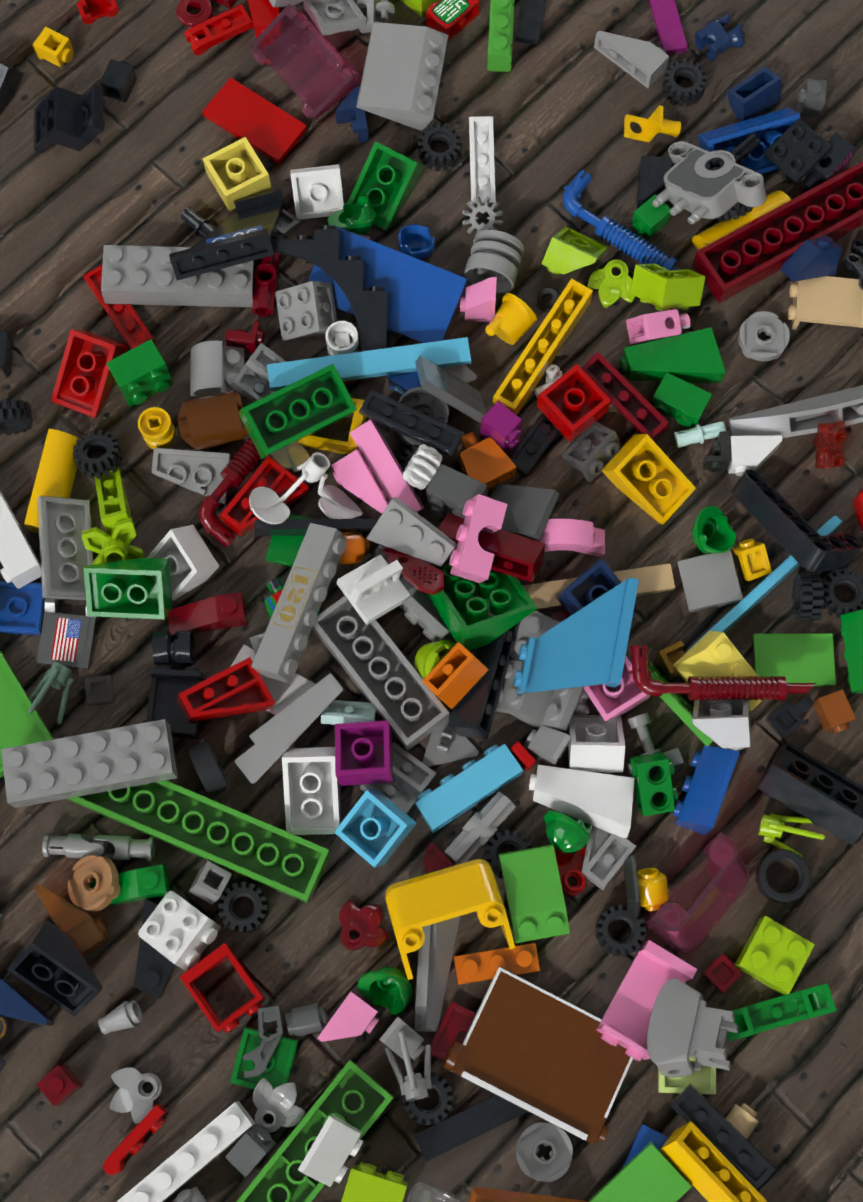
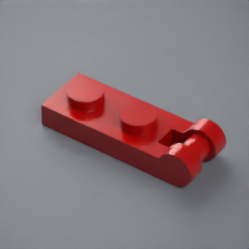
(218, 29)
(135, 1140)

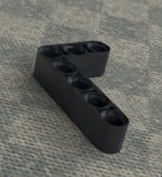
(791, 530)

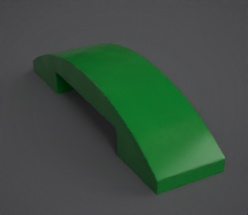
(782, 1011)

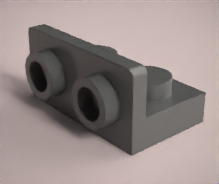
(592, 450)

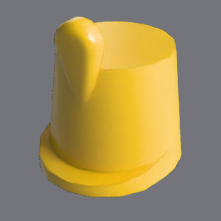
(511, 320)

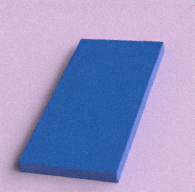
(421, 293)

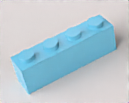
(468, 788)

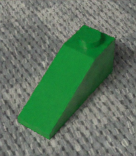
(142, 884)

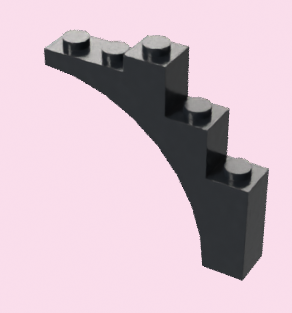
(326, 252)

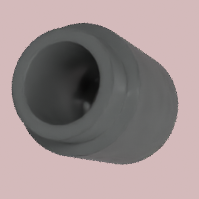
(306, 1019)

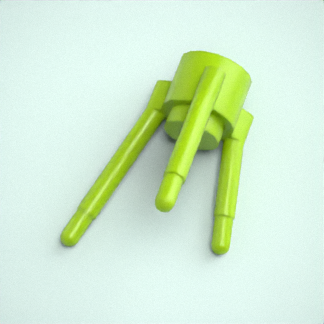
(773, 826)

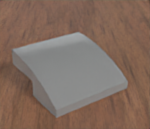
(253, 378)
(710, 581)
(409, 778)

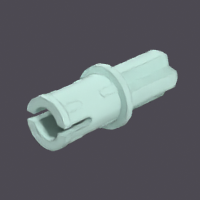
(698, 434)

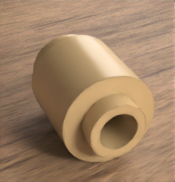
(743, 1119)

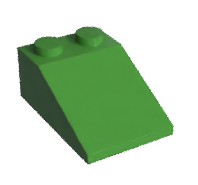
(534, 894)

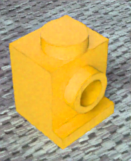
(53, 47)

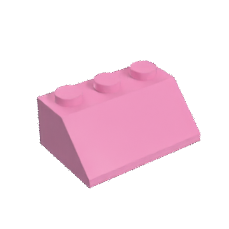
(616, 701)

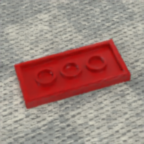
(253, 117)

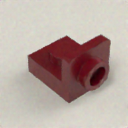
(243, 339)

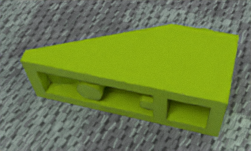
(112, 499)

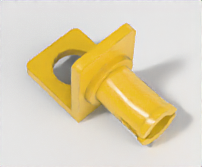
(651, 126)

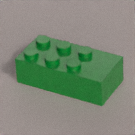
(297, 411)

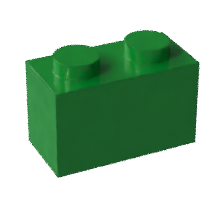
(680, 400)

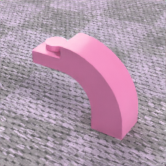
(573, 536)

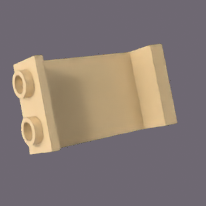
(826, 302)

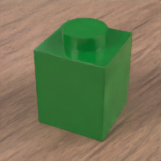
(649, 219)

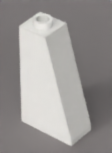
(585, 795)

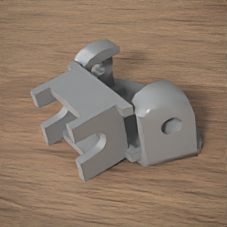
(687, 1028)

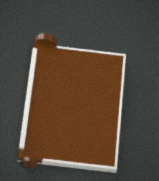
(542, 1057)

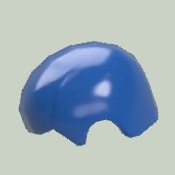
(416, 241)

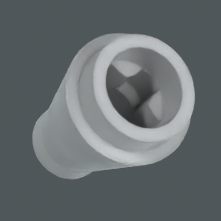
(123, 1017)

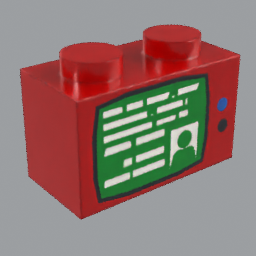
(452, 15)

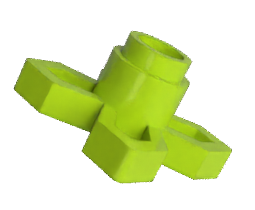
(114, 546)

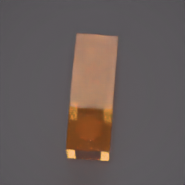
(81, 926)

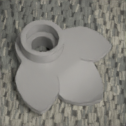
(132, 1094)
(278, 1103)

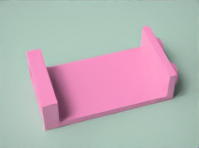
(631, 1007)

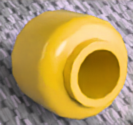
(652, 888)

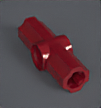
(265, 290)

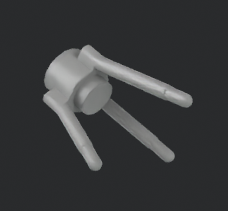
(414, 1085)

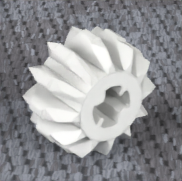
(422, 466)

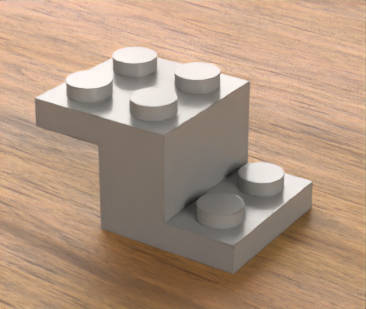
(544, 708)

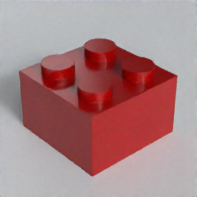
(573, 403)

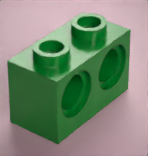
(646, 786)

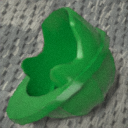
(355, 217)
(712, 531)
(565, 832)
(386, 988)

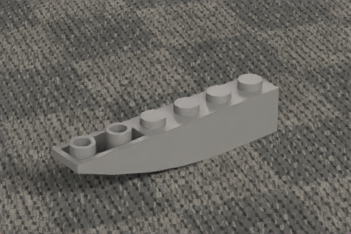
(801, 416)

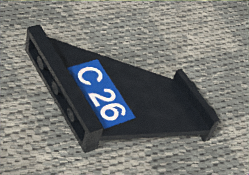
(236, 240)

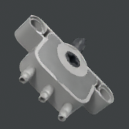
(710, 180)

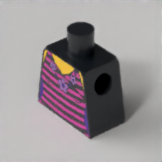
(831, 165)

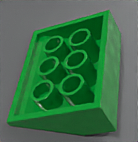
(482, 610)

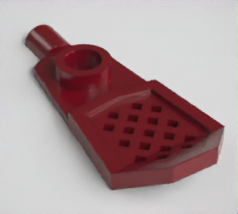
(417, 572)

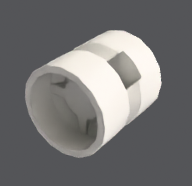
(342, 338)

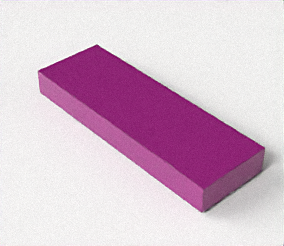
(668, 26)

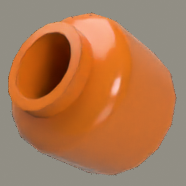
(356, 548)

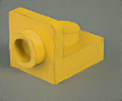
(753, 559)

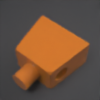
(485, 461)

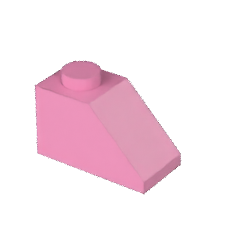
(480, 301)
(350, 1020)

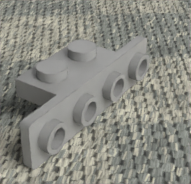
(421, 611)

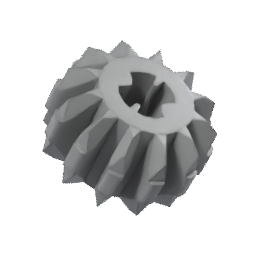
(482, 208)

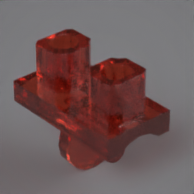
(830, 444)

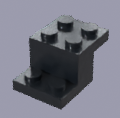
(68, 119)

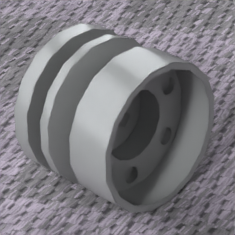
(494, 255)

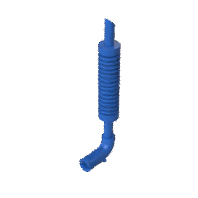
(614, 232)

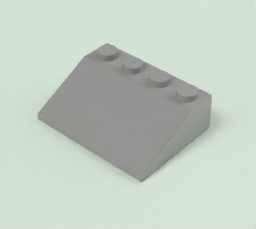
(402, 73)

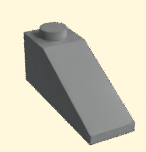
(634, 56)

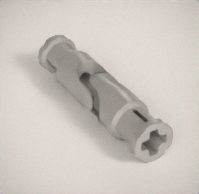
(83, 845)

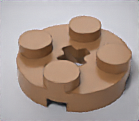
(106, 886)

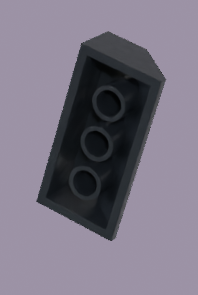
(815, 792)

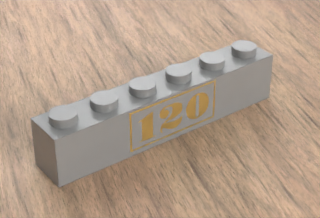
(299, 603)

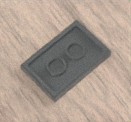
(450, 389)
(526, 508)

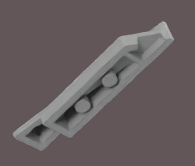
(284, 728)
(433, 972)

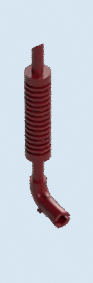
(232, 475)
(713, 687)

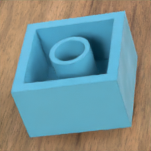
(375, 827)

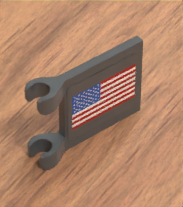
(66, 637)

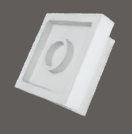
(317, 191)
(374, 588)

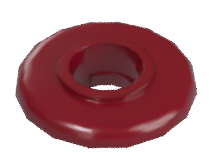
(185, 6)

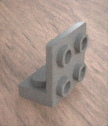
(305, 309)

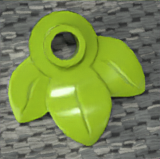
(612, 286)

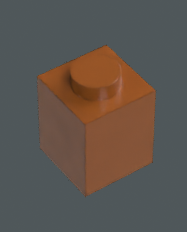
(834, 712)

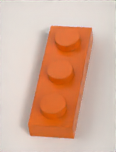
(483, 965)

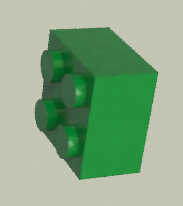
(140, 373)

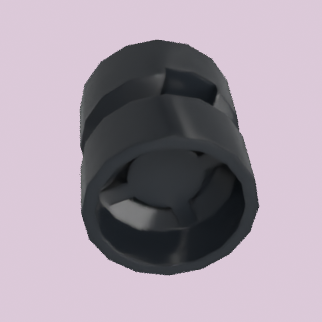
(173, 647)

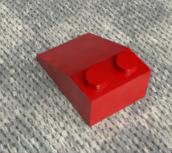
(83, 374)

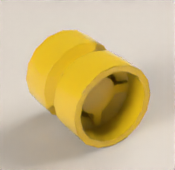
(157, 428)

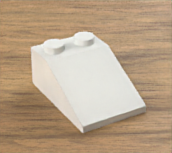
(311, 791)

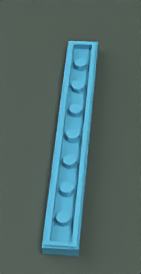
(373, 362)
(767, 585)

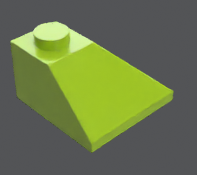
(572, 251)

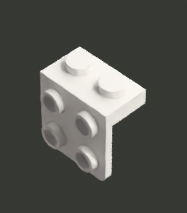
(179, 931)

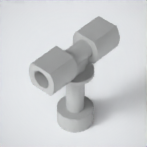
(639, 722)

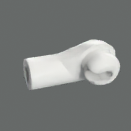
(553, 374)

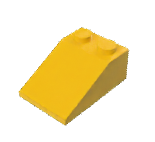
(648, 477)

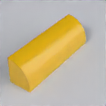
(725, 227)
(54, 474)

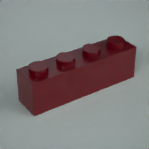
(626, 398)
(513, 553)

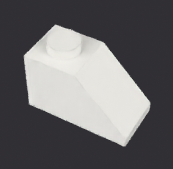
(751, 451)

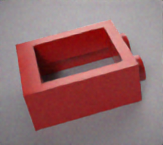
(205, 966)

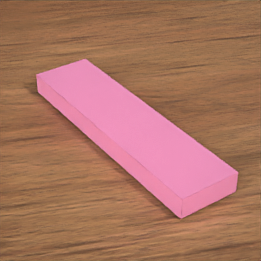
(384, 465)

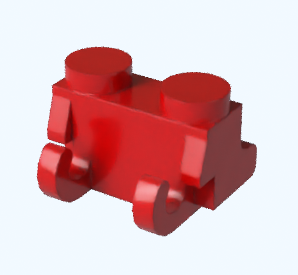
(95, 9)

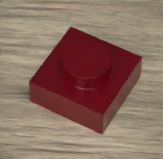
(722, 973)

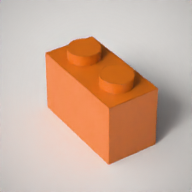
(455, 675)

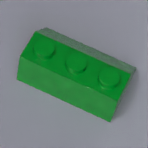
(853, 640)

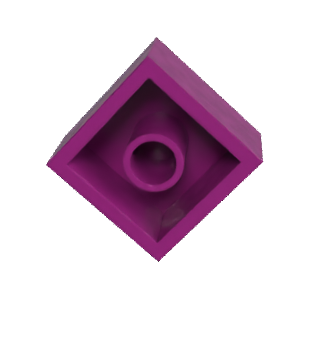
(363, 753)

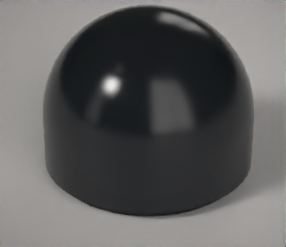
(540, 299)

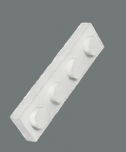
(482, 159)

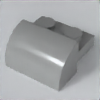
(214, 368)

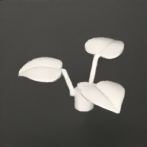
(333, 501)

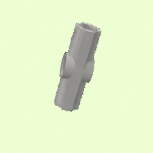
(480, 829)

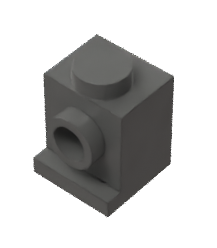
(811, 98)

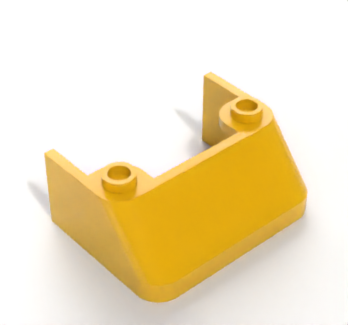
(443, 897)

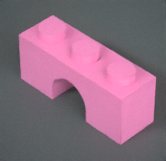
(469, 558)

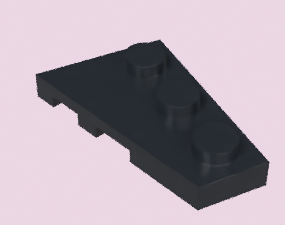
(152, 967)

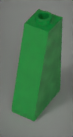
(687, 356)

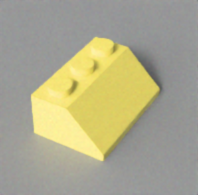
(714, 657)

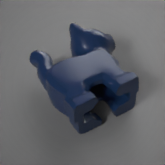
(718, 39)

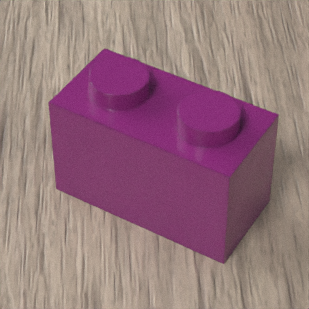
(502, 427)

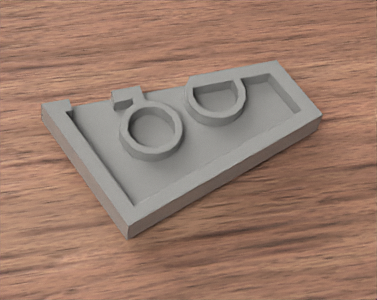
(191, 469)
(411, 534)

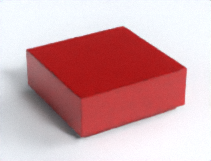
(522, 756)

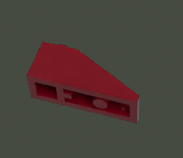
(209, 614)

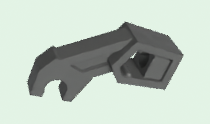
(263, 1054)

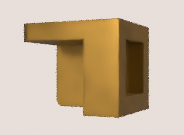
(668, 657)

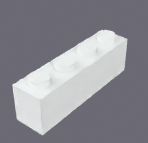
(15, 551)

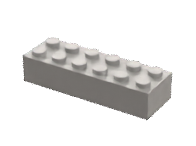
(147, 278)
(381, 673)
(89, 763)

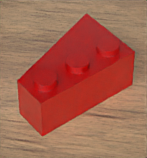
(270, 474)
(227, 694)

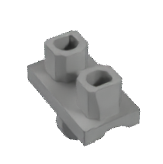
(376, 12)

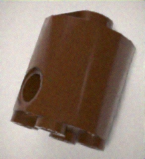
(212, 420)

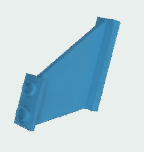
(583, 648)

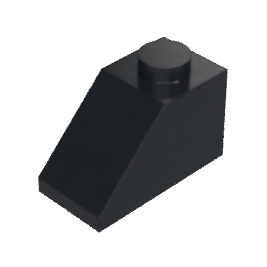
(651, 177)

